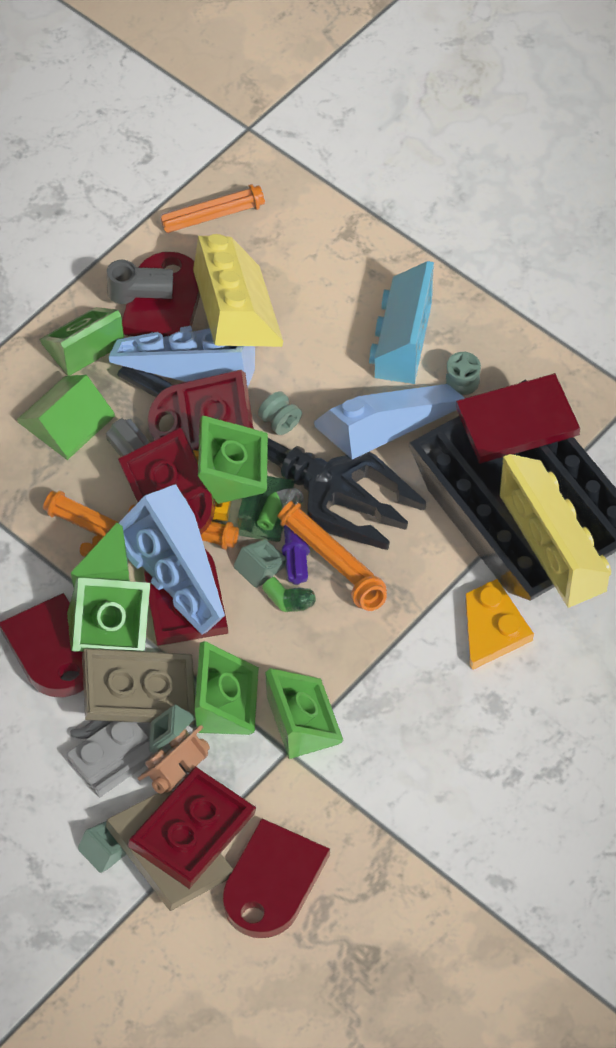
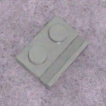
(111, 755)

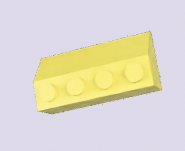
(234, 294)
(553, 530)

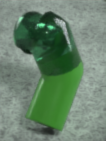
(289, 599)

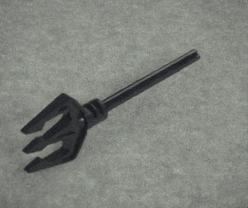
(325, 481)

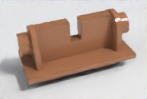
(164, 766)

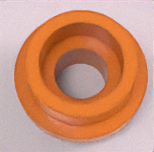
(369, 593)

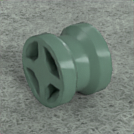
(459, 365)
(280, 413)

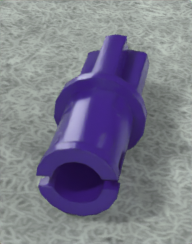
(296, 554)

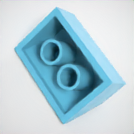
(403, 325)

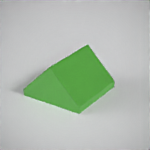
(84, 339)
(68, 415)
(232, 459)
(106, 559)
(108, 615)
(225, 692)
(301, 712)

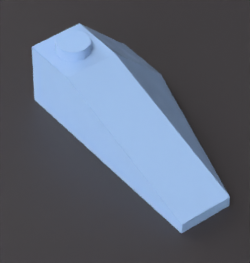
(183, 355)
(383, 417)
(168, 544)

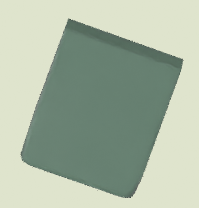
(259, 562)
(168, 727)
(100, 847)

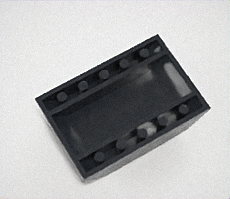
(473, 502)

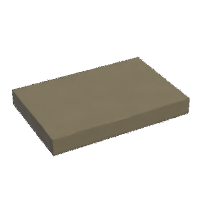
(136, 684)
(169, 890)

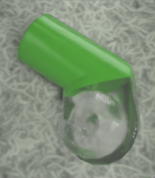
(275, 503)

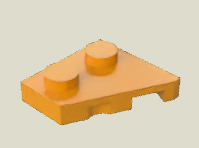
(493, 624)

